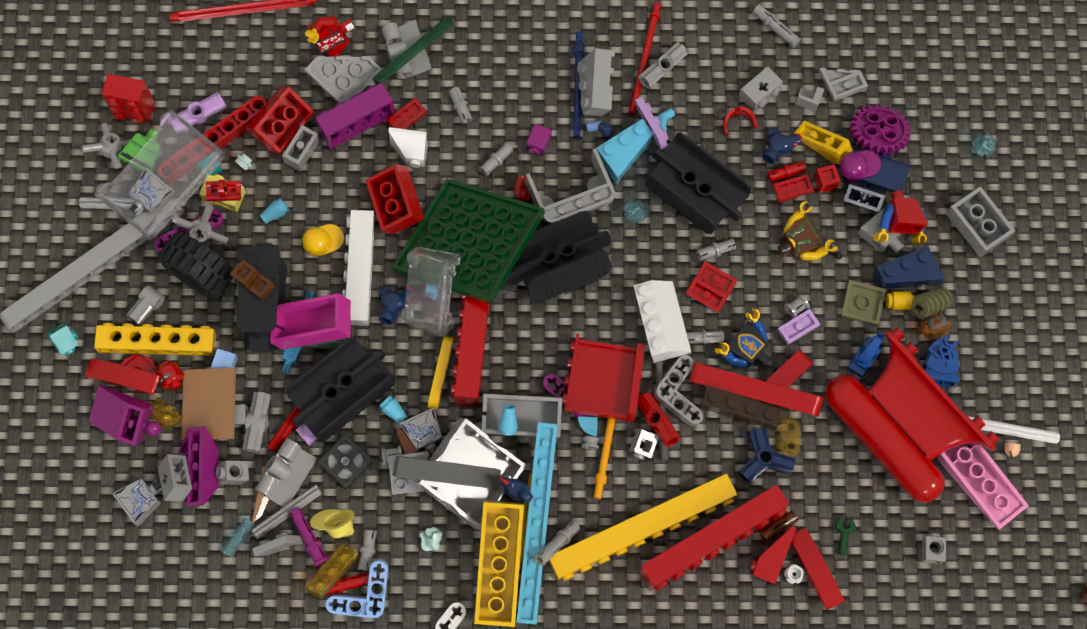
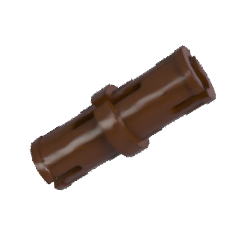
(788, 520)

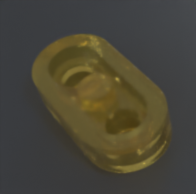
(790, 437)

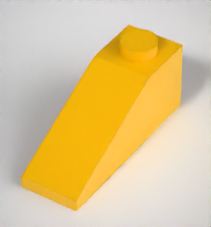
(824, 142)

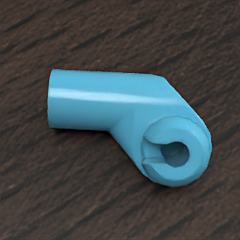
(664, 116)

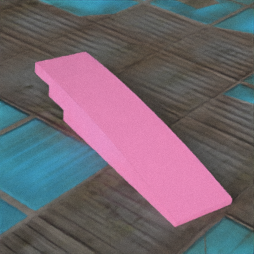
(983, 482)

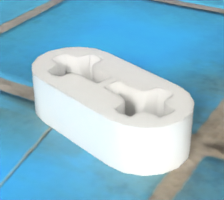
(448, 614)

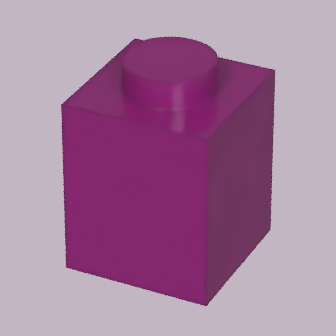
(538, 140)

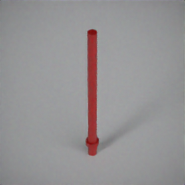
(655, 16)

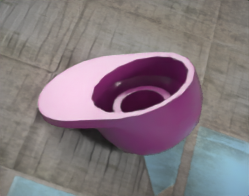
(859, 165)

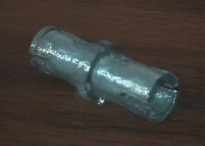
(237, 537)

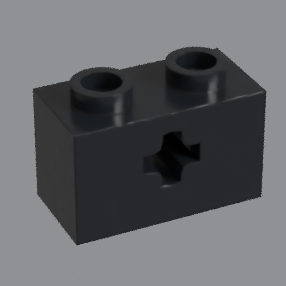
(864, 195)

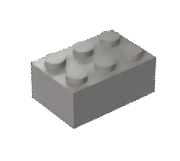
(980, 222)

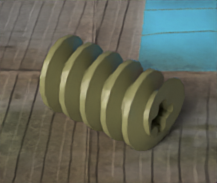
(932, 302)

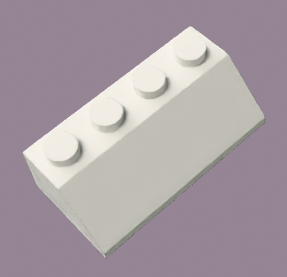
(662, 319)

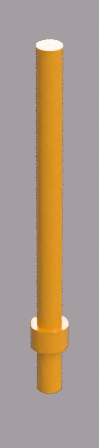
(600, 478)

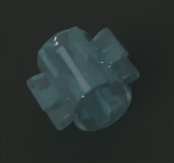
(984, 144)
(635, 211)

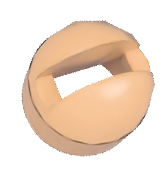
(1011, 448)

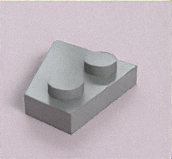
(843, 82)
(281, 543)

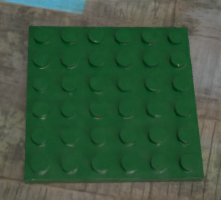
(481, 228)

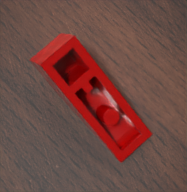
(770, 561)

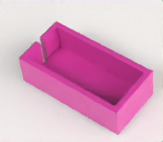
(312, 321)

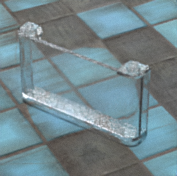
(178, 158)

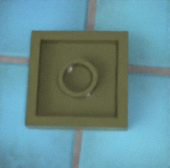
(863, 303)

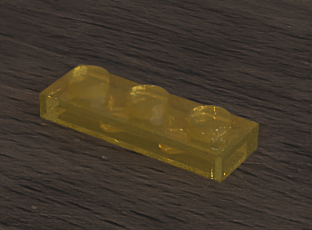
(331, 571)

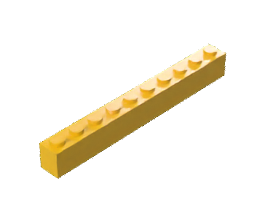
(642, 527)

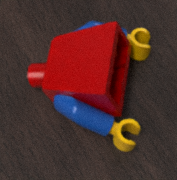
(902, 217)

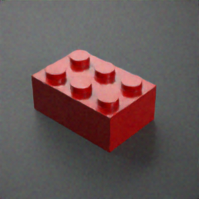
(128, 98)
(280, 120)
(394, 199)

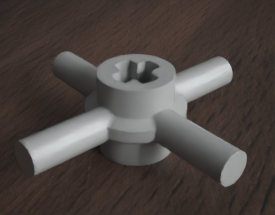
(109, 145)
(201, 228)

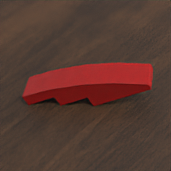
(122, 376)
(816, 569)

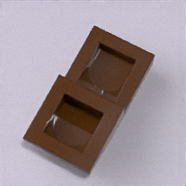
(252, 280)

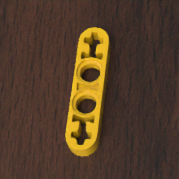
(440, 372)

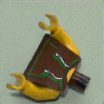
(803, 238)

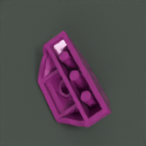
(202, 465)

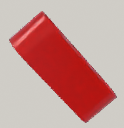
(791, 370)

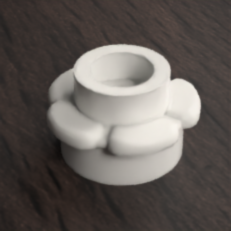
(799, 574)

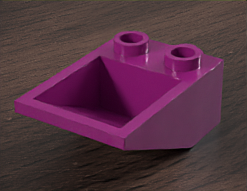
(120, 413)

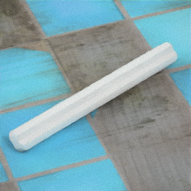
(1020, 431)

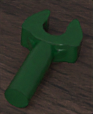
(844, 534)

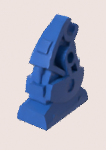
(866, 355)
(942, 362)

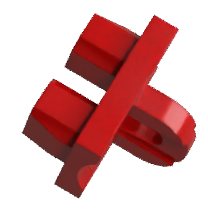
(216, 192)

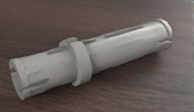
(771, 21)
(562, 538)

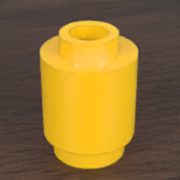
(899, 300)

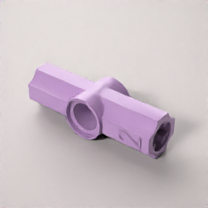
(208, 107)

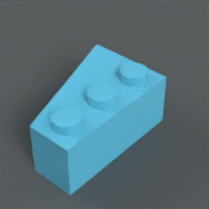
(624, 149)

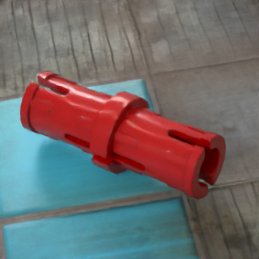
(786, 171)

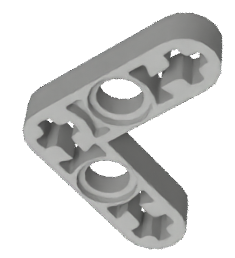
(672, 395)

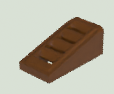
(406, 444)

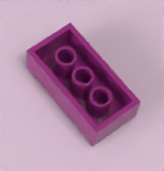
(355, 115)

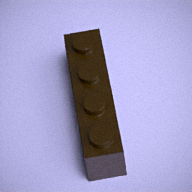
(740, 408)

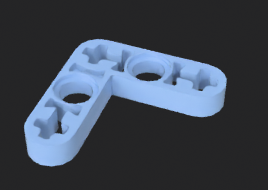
(365, 602)

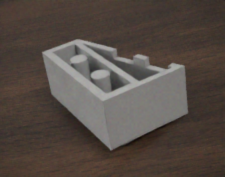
(595, 82)

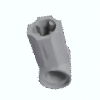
(148, 301)

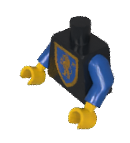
(747, 344)

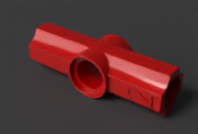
(663, 427)

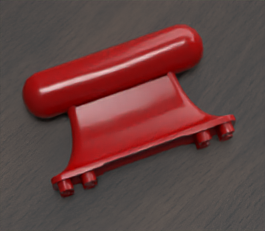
(905, 420)

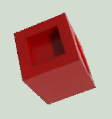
(826, 178)

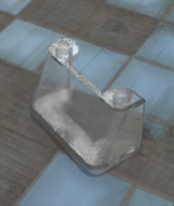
(429, 290)

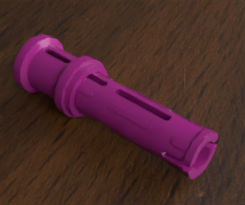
(313, 545)

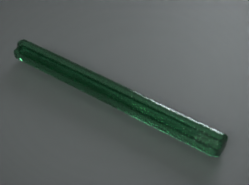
(413, 50)

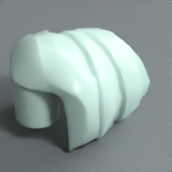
(431, 539)

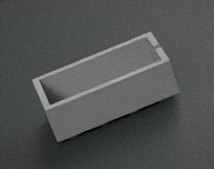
(528, 412)

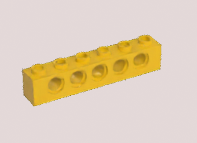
(204, 347)

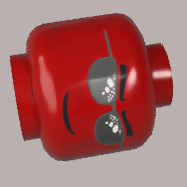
(170, 375)

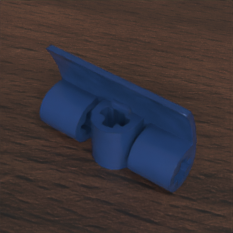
(891, 173)

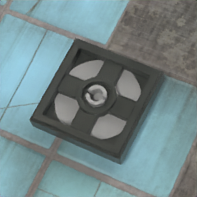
(345, 461)

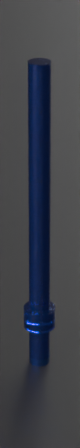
(578, 52)

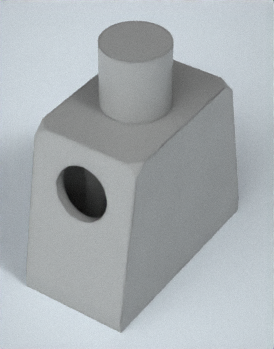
(871, 227)

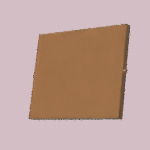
(209, 401)

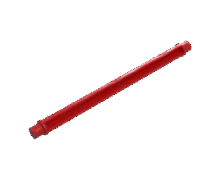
(237, 9)

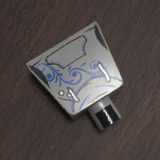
(149, 194)
(423, 431)
(139, 499)

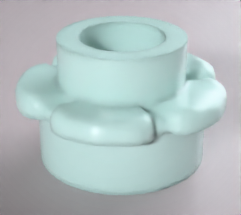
(244, 161)

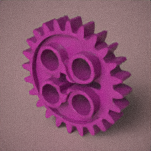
(880, 130)

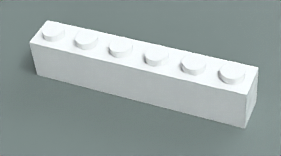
(359, 264)

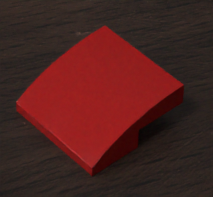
(711, 287)

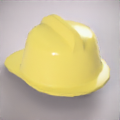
(334, 522)

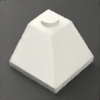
(410, 146)

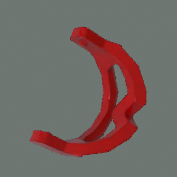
(739, 111)

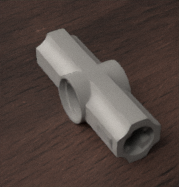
(669, 59)
(256, 422)

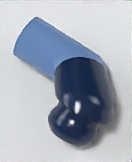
(601, 126)

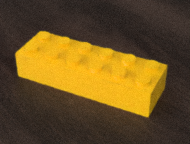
(499, 563)

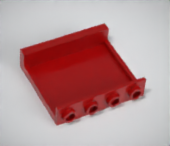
(603, 379)

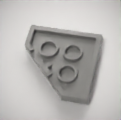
(342, 75)

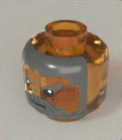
(936, 326)

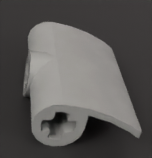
(398, 40)
(285, 473)

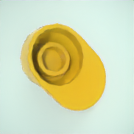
(322, 240)

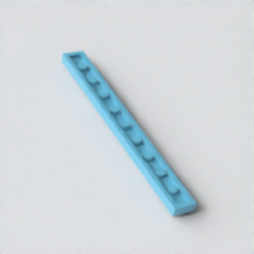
(537, 522)

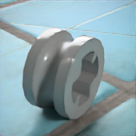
(590, 443)

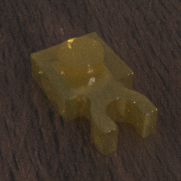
(165, 415)

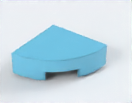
(588, 425)

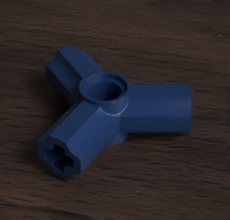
(756, 466)

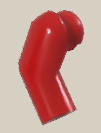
(519, 189)

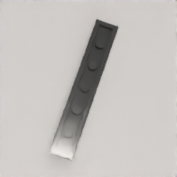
(446, 472)

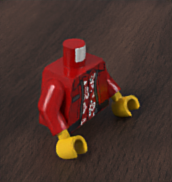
(329, 35)

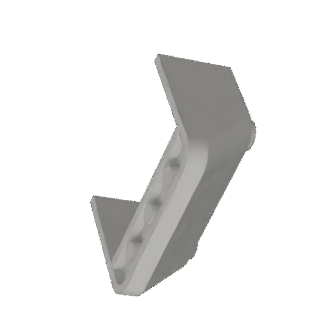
(599, 194)

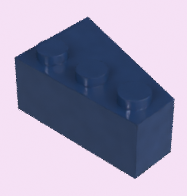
(910, 270)

